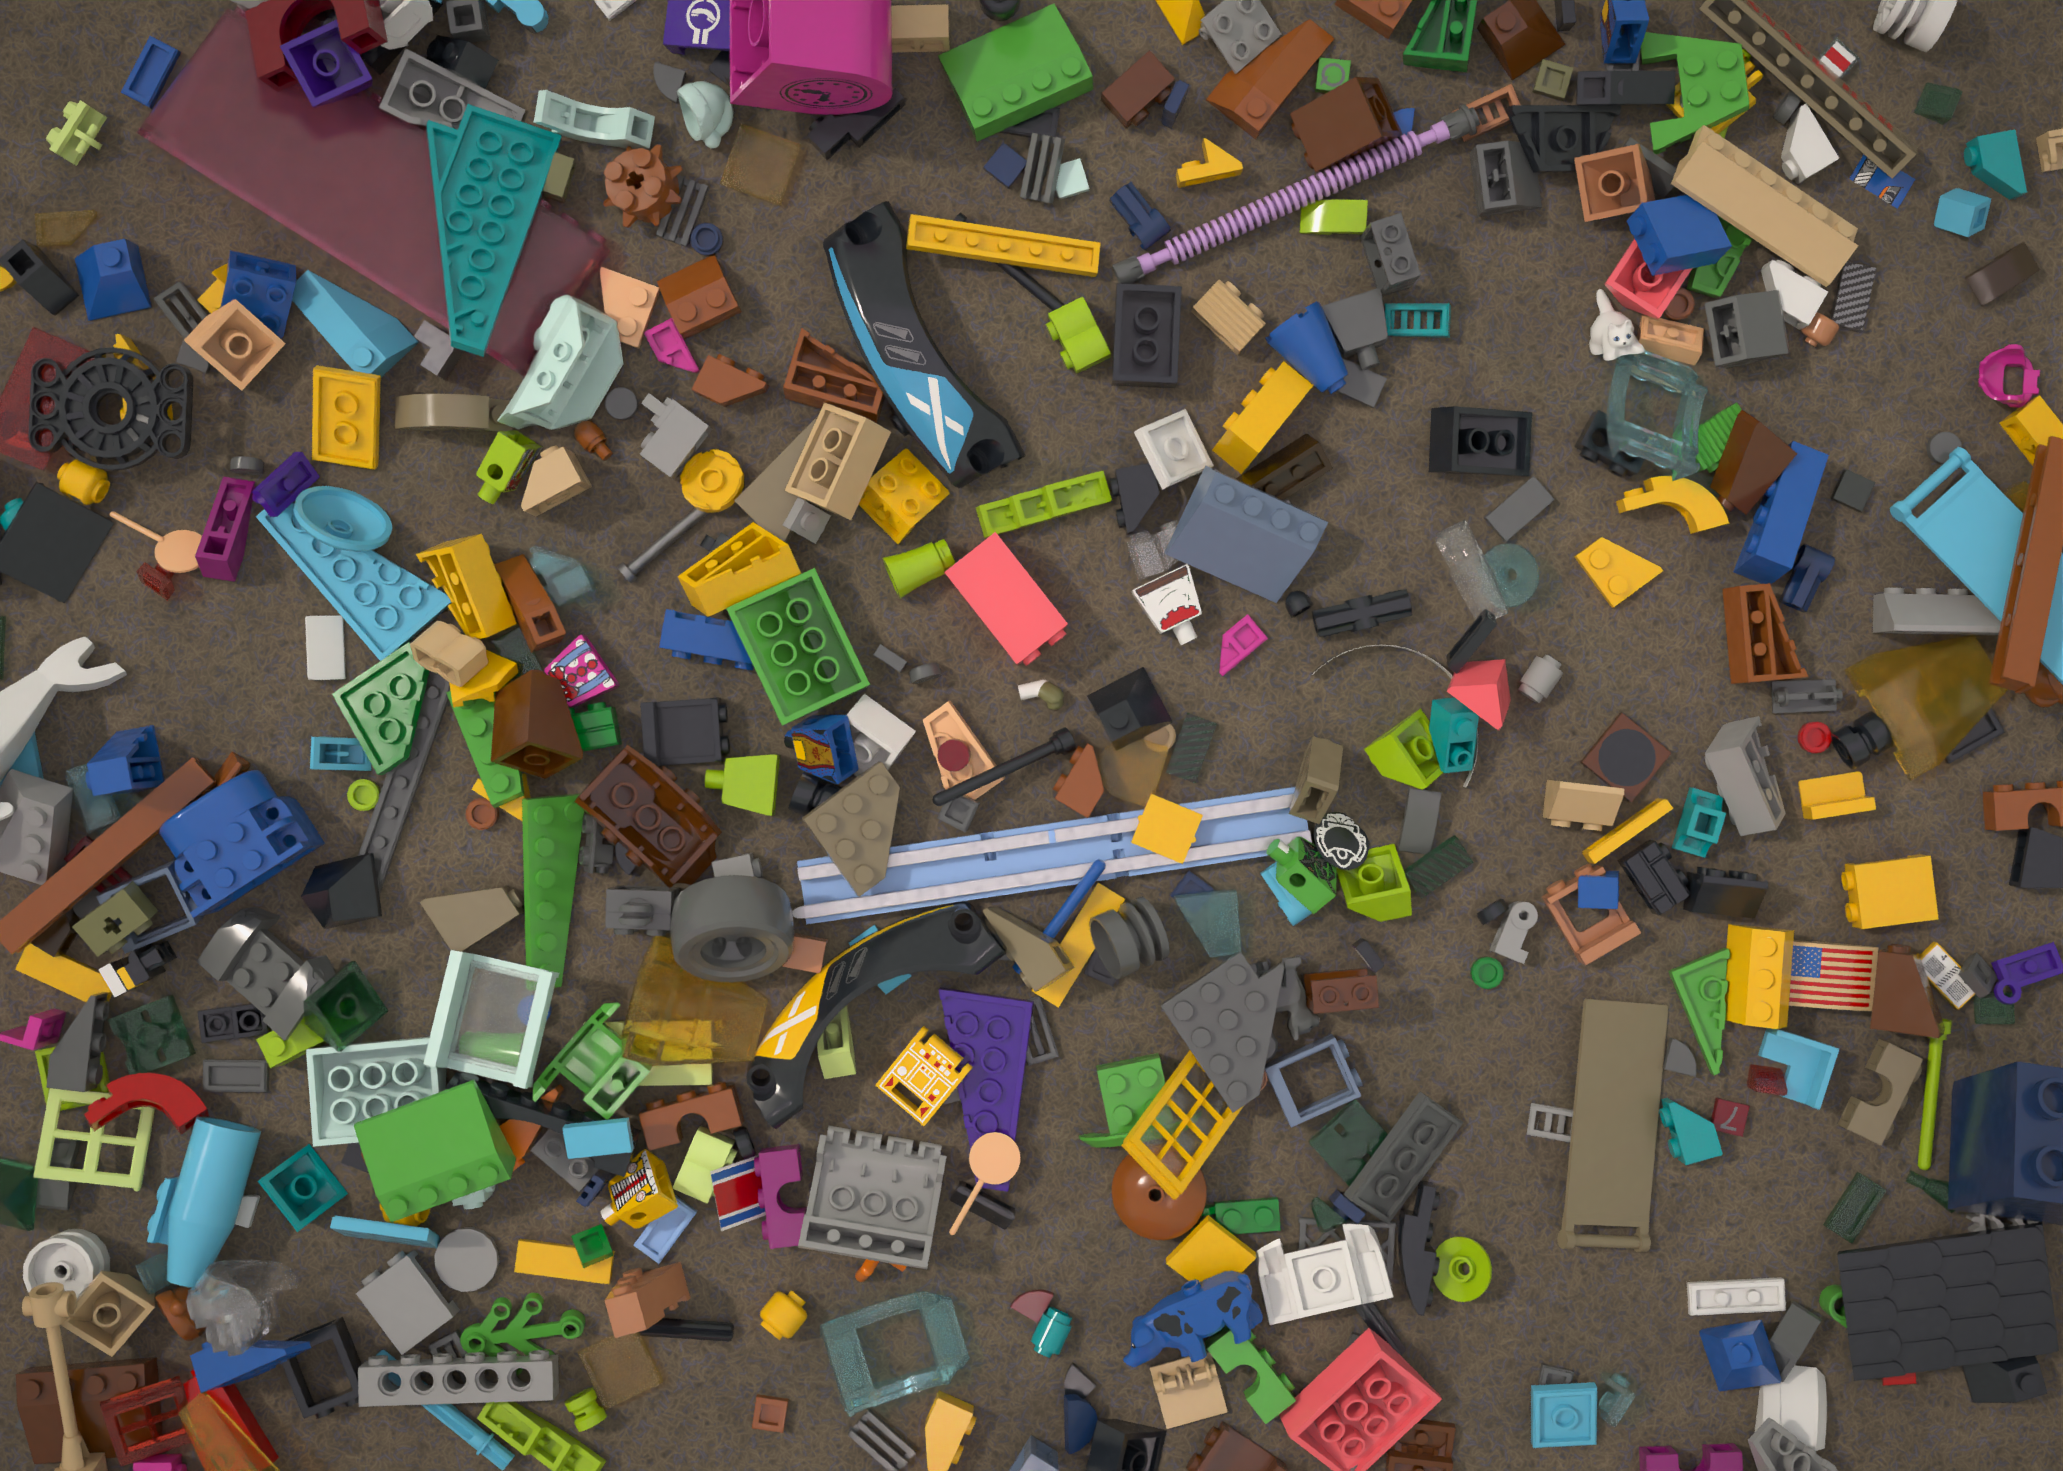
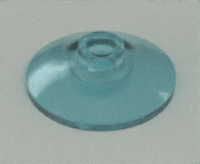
(1513, 556)

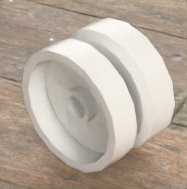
(66, 1258)

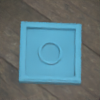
(1563, 1415)

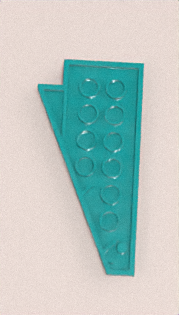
(485, 200)

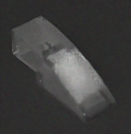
(1470, 570)

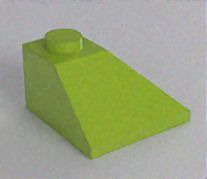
(1407, 752)
(1377, 886)

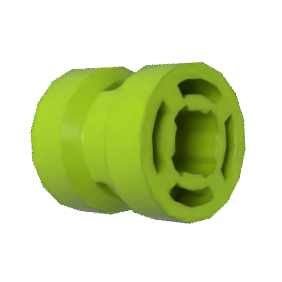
(585, 1409)

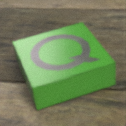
(1331, 74)

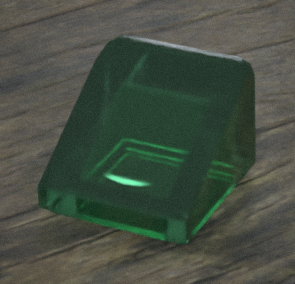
(1938, 102)
(1991, 1011)
(1325, 1216)

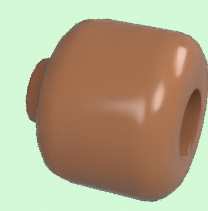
(1820, 330)

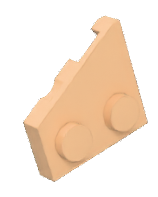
(628, 303)

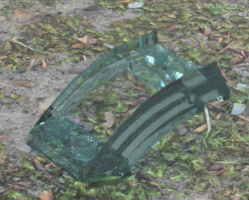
(1676, 452)
(850, 1365)

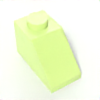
(837, 1048)

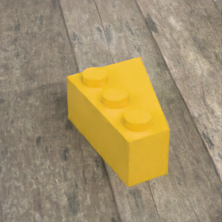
(1262, 416)
(472, 584)

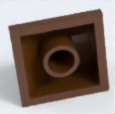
(1519, 35)

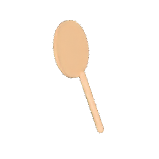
(174, 550)
(993, 1161)

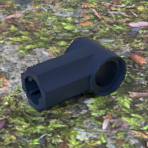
(1141, 218)
(1808, 571)

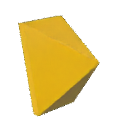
(1183, 17)

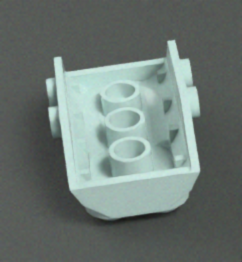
(571, 369)

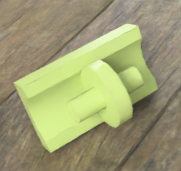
(77, 133)

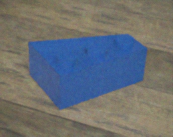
(703, 636)
(126, 763)

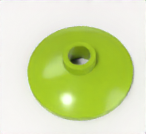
(1450, 1276)

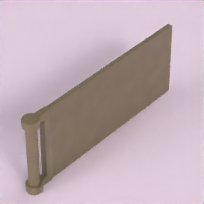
(1614, 1123)

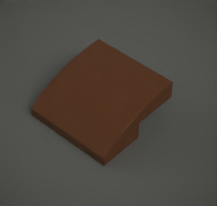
(1423, 1448)

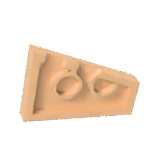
(948, 724)

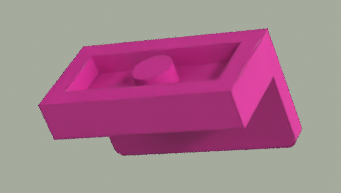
(41, 1030)

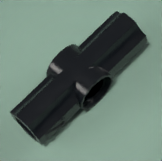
(1362, 613)

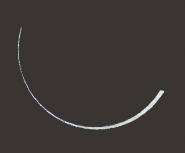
(1476, 746)

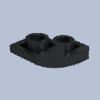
(231, 1022)

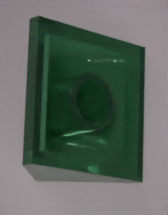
(343, 1007)
(17, 1194)

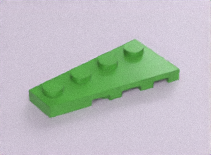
(476, 724)

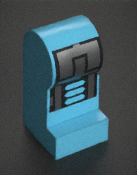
(529, 12)

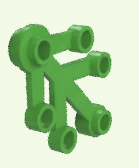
(516, 1333)

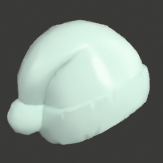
(706, 111)

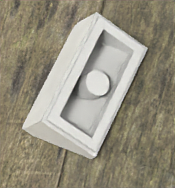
(325, 647)

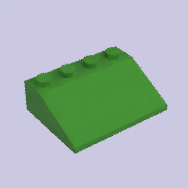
(1017, 72)
(798, 647)
(434, 1150)

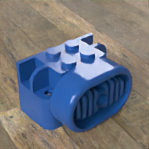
(236, 840)

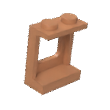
(1600, 937)

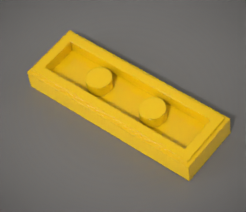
(1627, 830)
(62, 973)
(559, 1262)

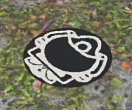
(1341, 841)

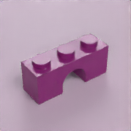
(776, 1168)
(1715, 1458)

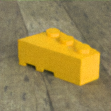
(738, 570)

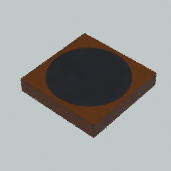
(1625, 757)

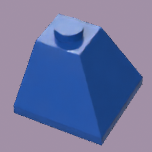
(112, 279)
(1740, 1355)

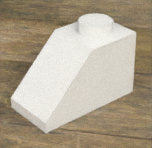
(1805, 147)

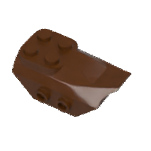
(651, 818)

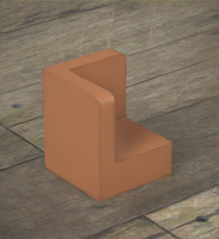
(807, 953)

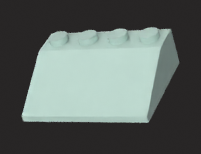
(365, 1083)

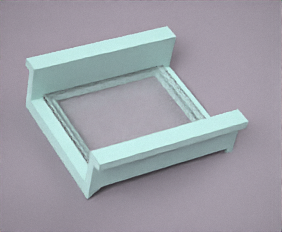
(490, 1018)

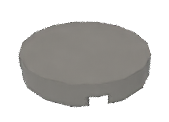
(466, 1259)

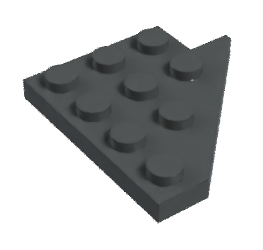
(1229, 1025)

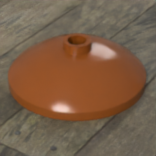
(1150, 1217)

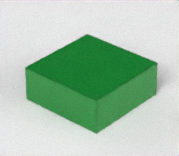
(592, 1245)

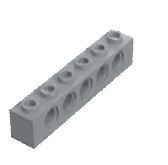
(376, 1389)

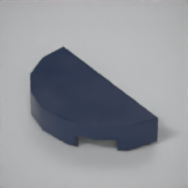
(1079, 1422)

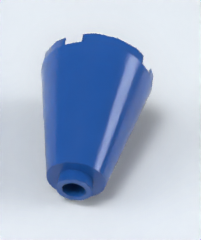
(1311, 348)

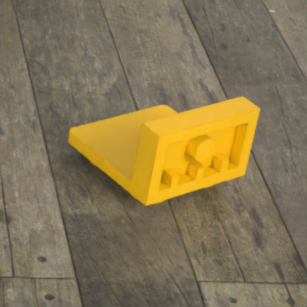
(902, 495)

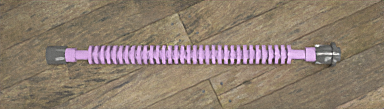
(1450, 127)

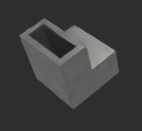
(441, 356)

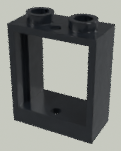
(350, 1360)

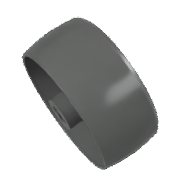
(732, 928)

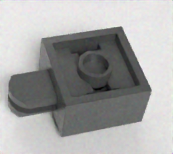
(640, 908)

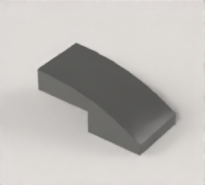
(1419, 821)

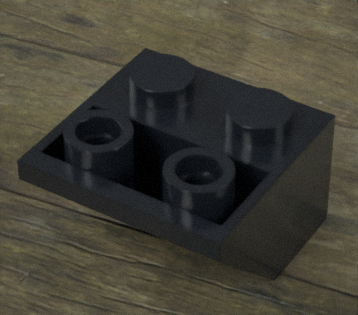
(1729, 895)

